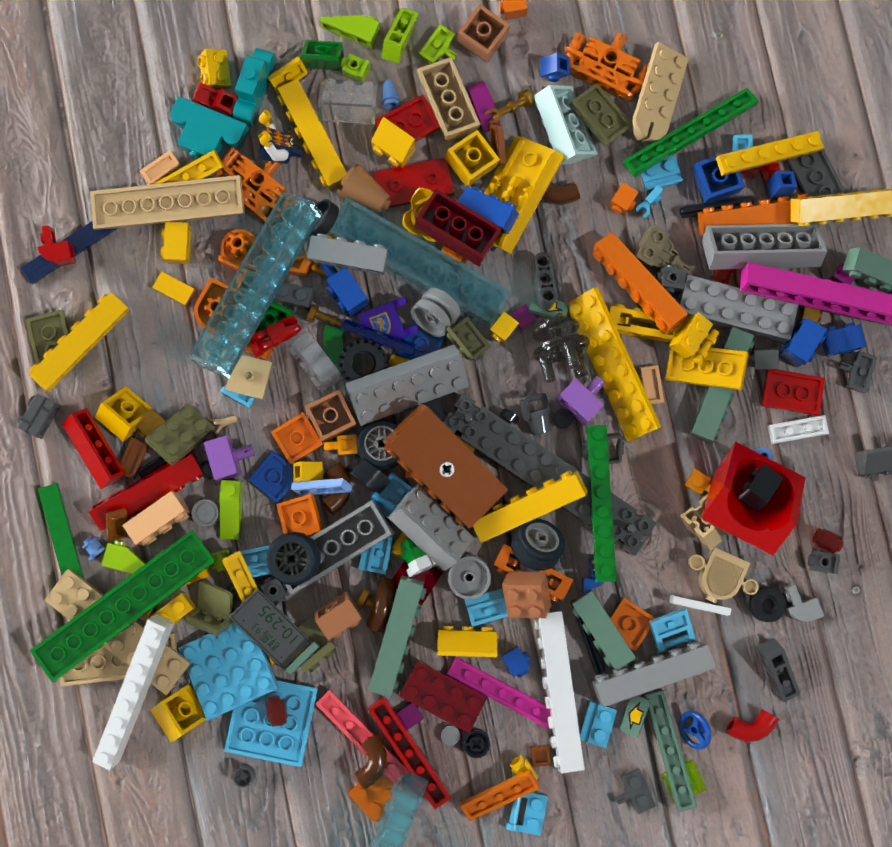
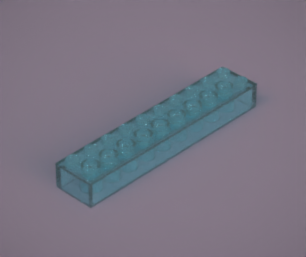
(423, 263)
(255, 284)

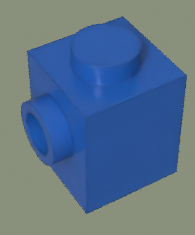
(555, 67)
(781, 184)
(516, 661)

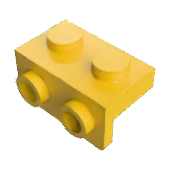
(214, 68)

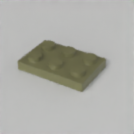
(601, 114)
(46, 331)
(179, 434)

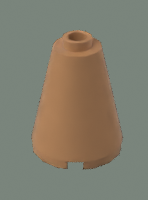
(364, 189)

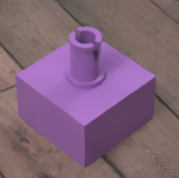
(581, 399)
(225, 458)

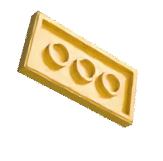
(719, 369)

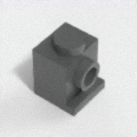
(815, 562)

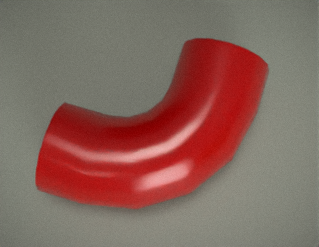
(754, 730)

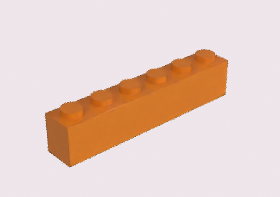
(749, 214)
(639, 283)

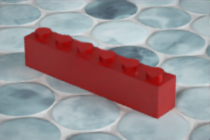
(148, 489)
(409, 750)

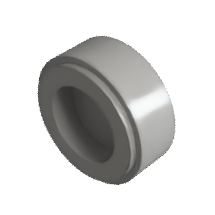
(450, 735)

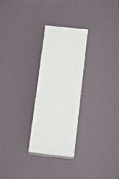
(798, 429)
(700, 605)

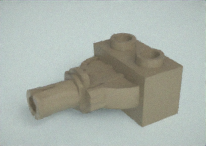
(657, 250)

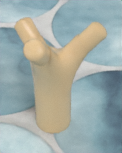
(222, 422)

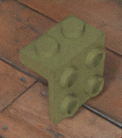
(468, 338)
(212, 609)
(326, 650)

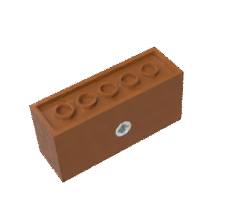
(463, 485)

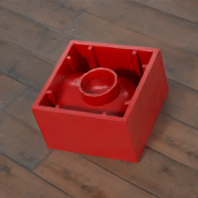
(728, 512)

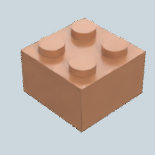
(483, 33)
(331, 416)
(526, 594)
(338, 616)

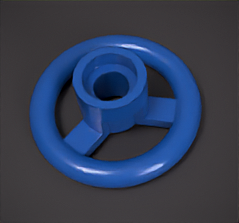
(699, 728)

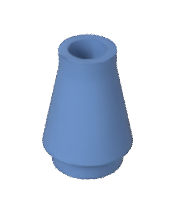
(389, 96)

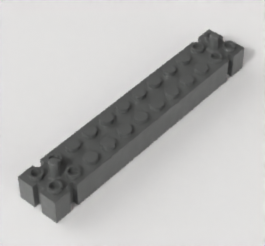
(536, 465)

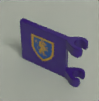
(386, 319)

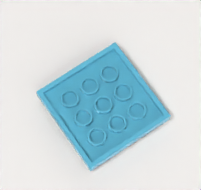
(227, 671)
(255, 737)

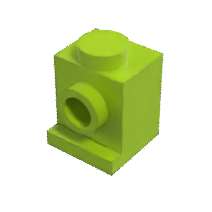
(356, 73)

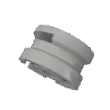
(206, 513)

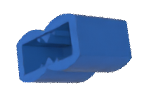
(844, 339)

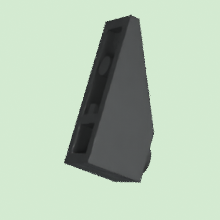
(779, 669)

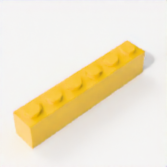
(313, 134)
(841, 206)
(78, 342)
(530, 506)

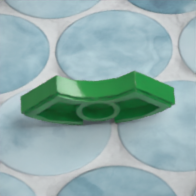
(333, 343)

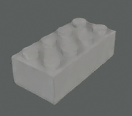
(431, 528)

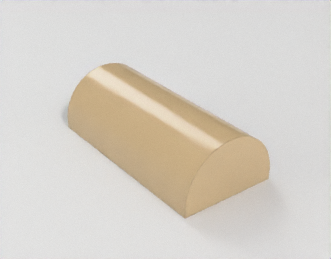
(449, 99)

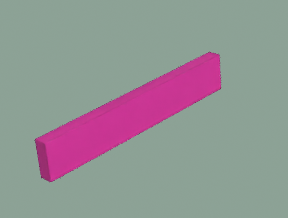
(499, 691)

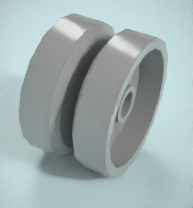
(435, 312)
(479, 581)

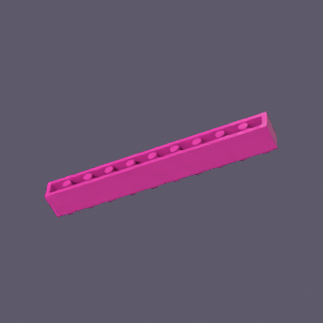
(816, 293)

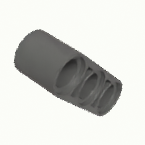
(546, 273)

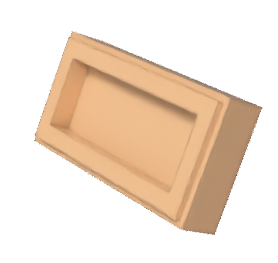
(160, 168)
(652, 384)

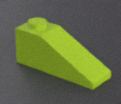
(353, 27)
(399, 35)
(231, 509)
(122, 558)

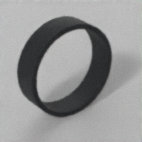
(329, 219)

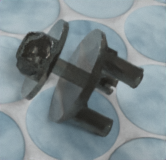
(560, 345)

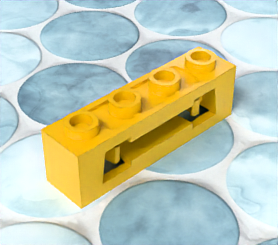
(638, 314)

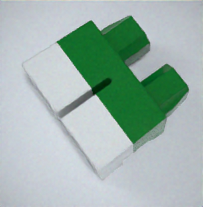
(415, 558)

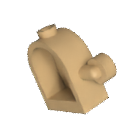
(722, 575)

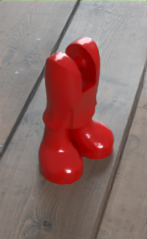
(277, 333)

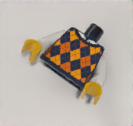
(274, 144)

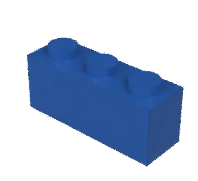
(490, 207)

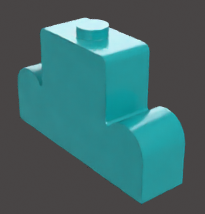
(253, 85)
(206, 129)

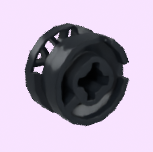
(476, 743)

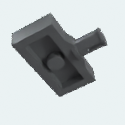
(860, 371)
(636, 792)

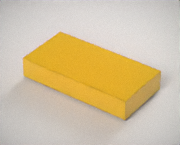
(173, 288)

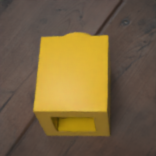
(503, 328)
(307, 471)

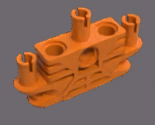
(610, 75)
(250, 172)

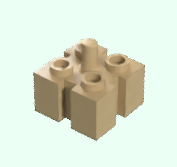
(706, 532)

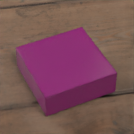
(523, 317)
(410, 715)

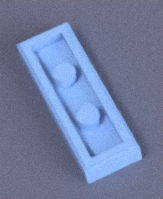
(321, 487)

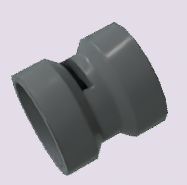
(244, 779)

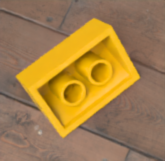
(467, 642)

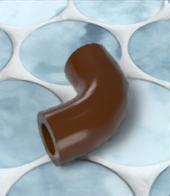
(561, 194)
(335, 501)
(382, 605)
(375, 763)

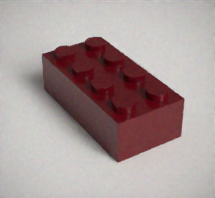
(457, 227)
(443, 696)

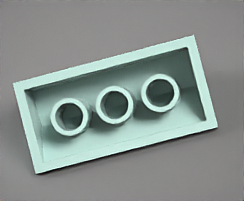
(564, 127)

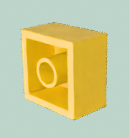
(472, 158)

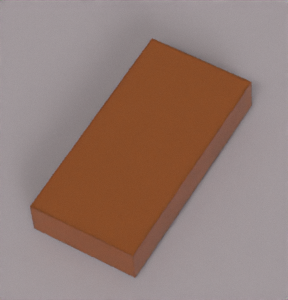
(497, 141)
(133, 457)
(114, 524)

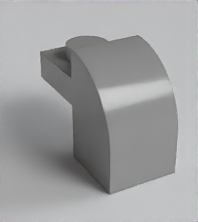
(801, 610)

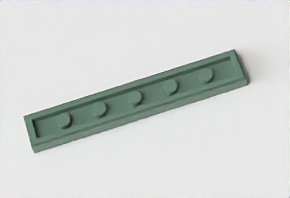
(670, 751)

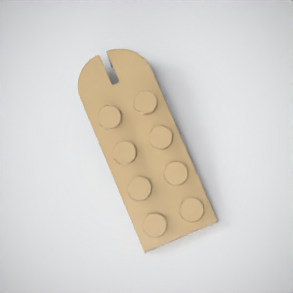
(659, 93)

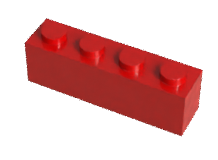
(93, 448)

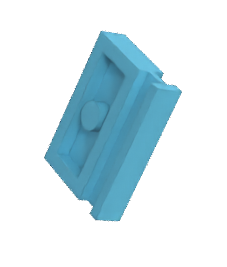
(662, 174)
(377, 557)
(256, 560)
(486, 607)
(597, 724)

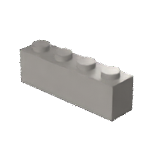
(347, 254)

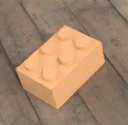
(157, 519)

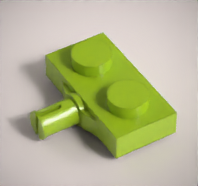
(438, 45)

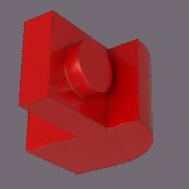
(216, 100)
(55, 252)

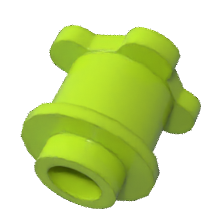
(218, 556)

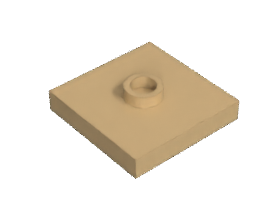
(250, 377)

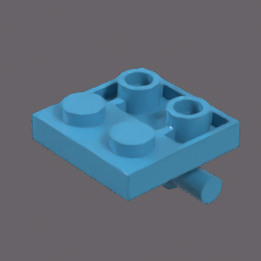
(391, 494)

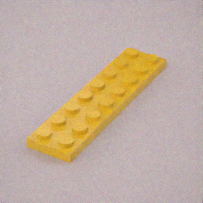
(614, 365)

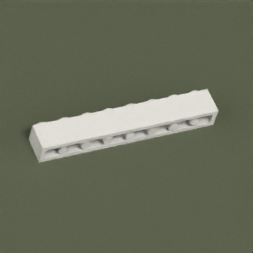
(133, 692)
(560, 693)

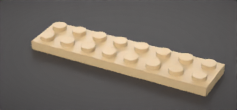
(167, 202)
(75, 594)

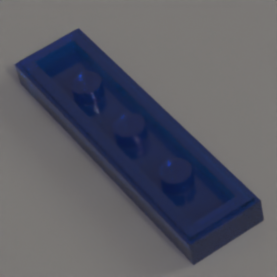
(378, 336)

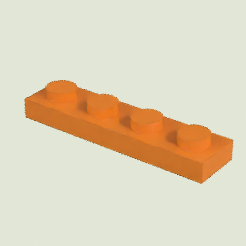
(499, 795)

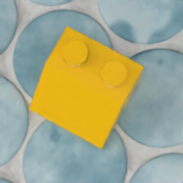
(393, 143)
(122, 413)
(179, 713)

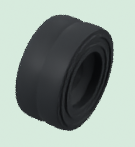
(778, 604)

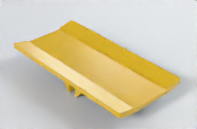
(523, 183)

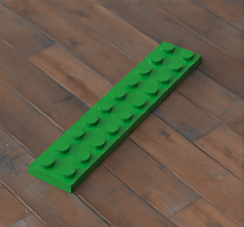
(122, 606)

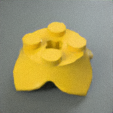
(418, 201)

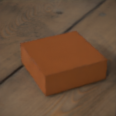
(540, 755)

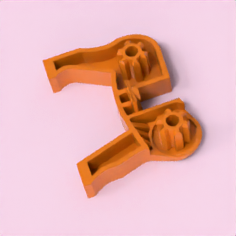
(233, 251)

